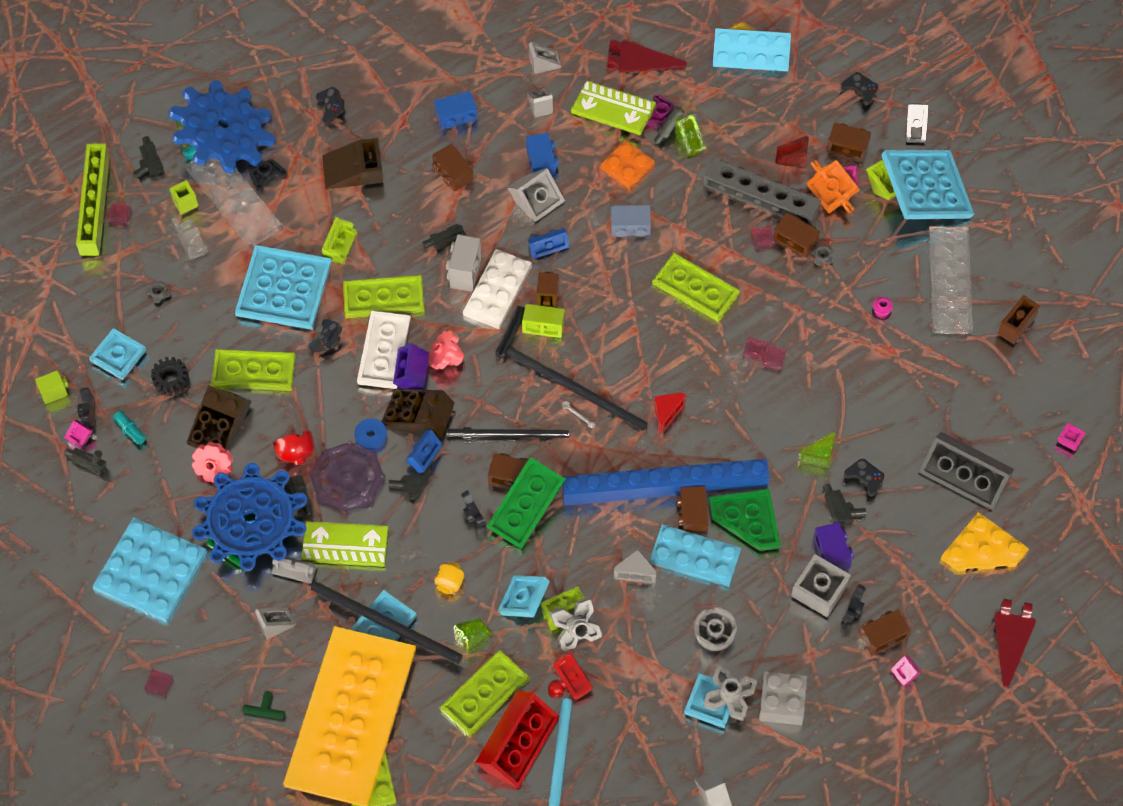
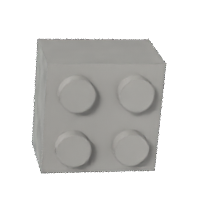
(464, 263)
(821, 585)
(783, 698)

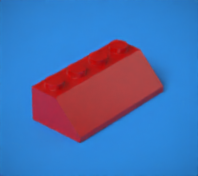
(517, 738)

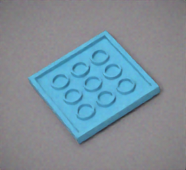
(927, 184)
(283, 287)
(149, 569)

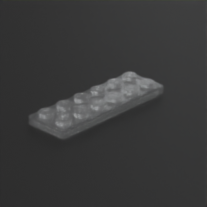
(235, 201)
(950, 280)

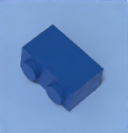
(455, 110)
(540, 153)

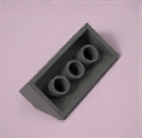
(966, 470)

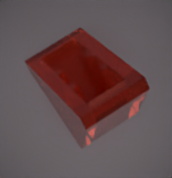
(793, 153)

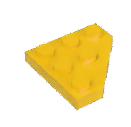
(983, 547)

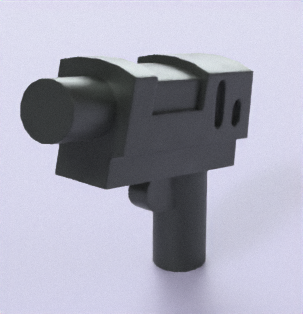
(669, 124)
(150, 162)
(444, 238)
(91, 462)
(411, 484)
(297, 485)
(841, 511)

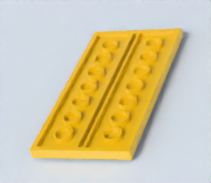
(350, 716)

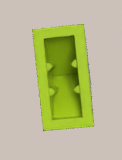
(880, 180)

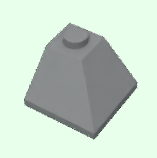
(536, 194)

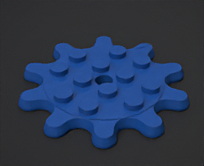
(212, 141)
(247, 496)

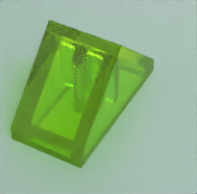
(689, 135)
(818, 453)
(471, 633)

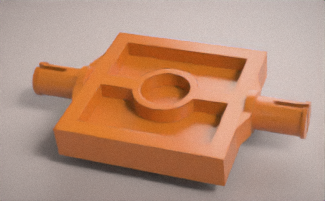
(832, 186)

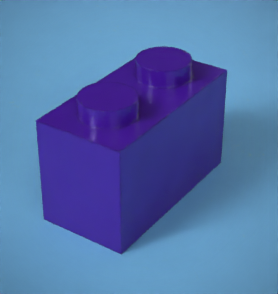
(411, 367)
(832, 545)

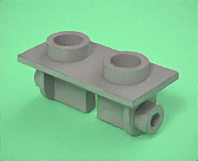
(295, 569)

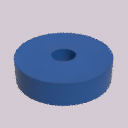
(370, 426)

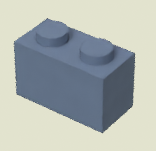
(630, 220)

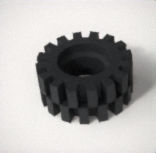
(167, 366)

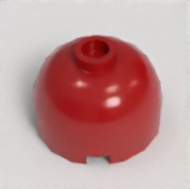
(294, 447)

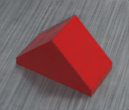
(667, 408)

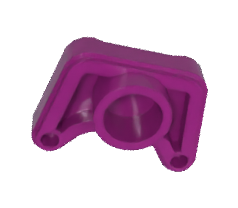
(661, 112)

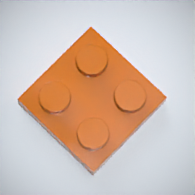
(627, 164)

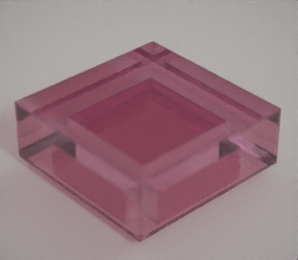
(119, 214)
(762, 237)
(755, 349)
(774, 357)
(158, 683)

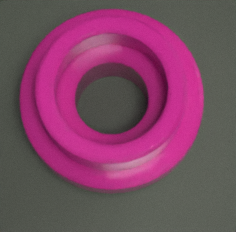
(882, 311)

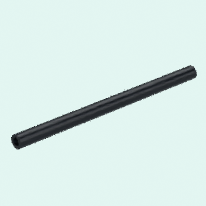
(577, 388)
(386, 622)

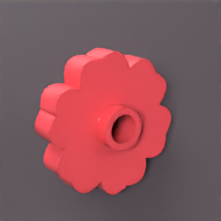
(445, 351)
(212, 460)

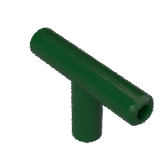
(264, 709)

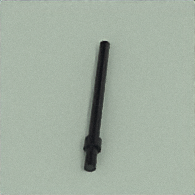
(467, 433)

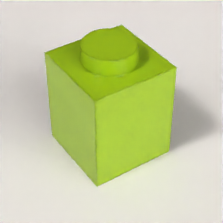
(183, 197)
(52, 387)

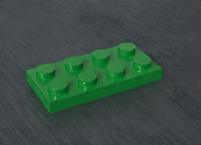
(526, 503)

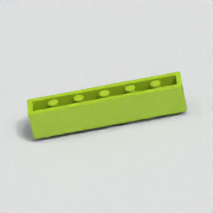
(93, 200)

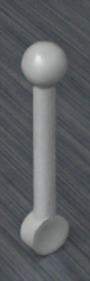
(566, 405)

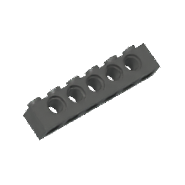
(751, 193)

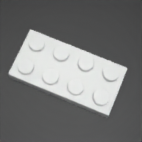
(497, 289)
(383, 338)

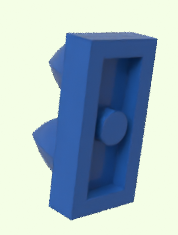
(547, 243)
(424, 451)

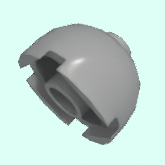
(715, 629)

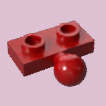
(571, 676)

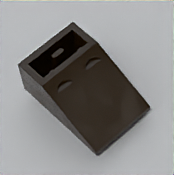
(353, 165)
(418, 411)
(218, 417)

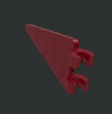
(639, 58)
(1012, 637)

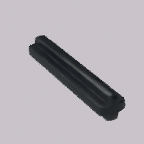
(510, 332)

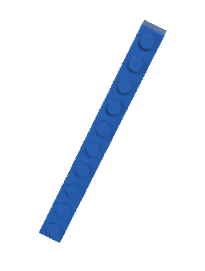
(664, 481)

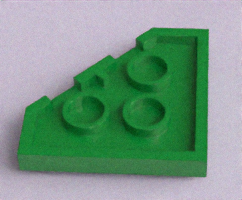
(747, 516)

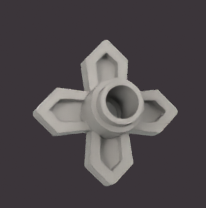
(576, 624)
(730, 693)

